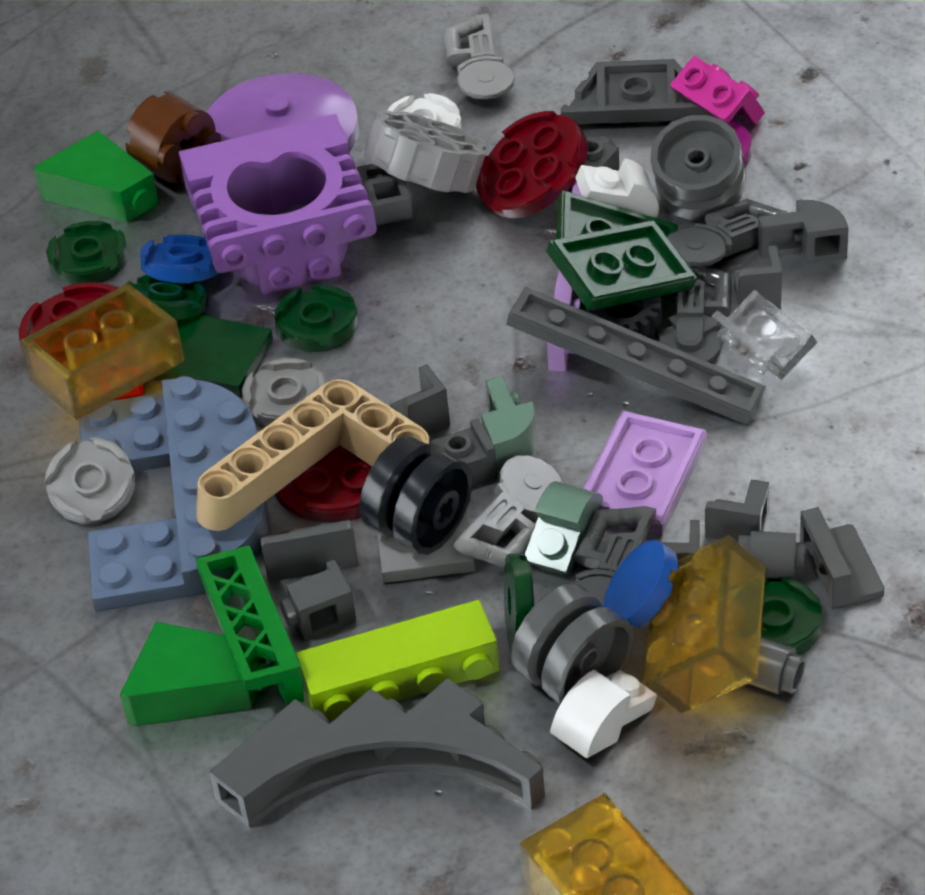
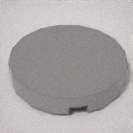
(280, 388)
(90, 481)

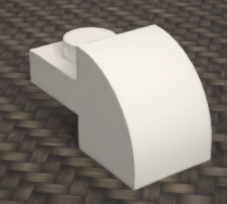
(622, 188)
(597, 710)

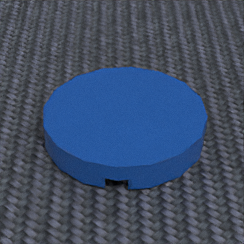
(178, 259)
(642, 583)

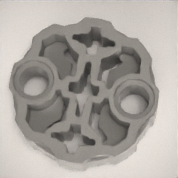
(425, 151)

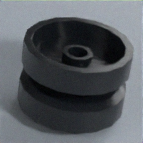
(416, 495)

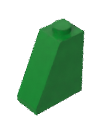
(97, 179)
(185, 677)

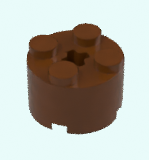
(164, 128)

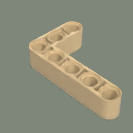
(293, 443)

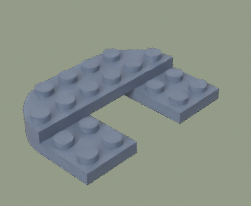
(191, 431)

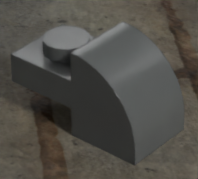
(387, 194)
(813, 230)

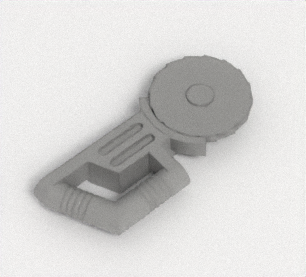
(479, 70)
(517, 494)

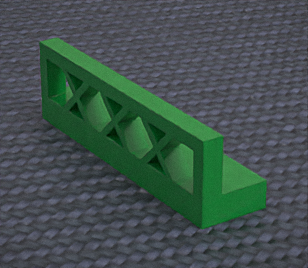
(259, 613)

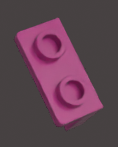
(716, 92)

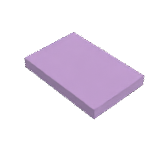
(646, 465)

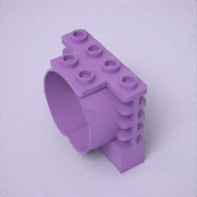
(264, 174)

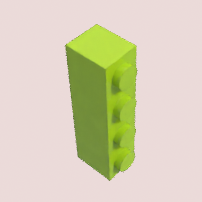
(400, 659)

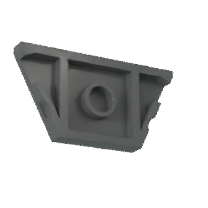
(630, 93)

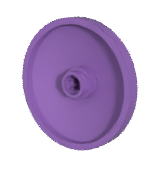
(282, 101)

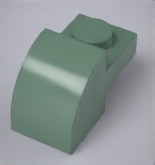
(508, 422)
(561, 524)

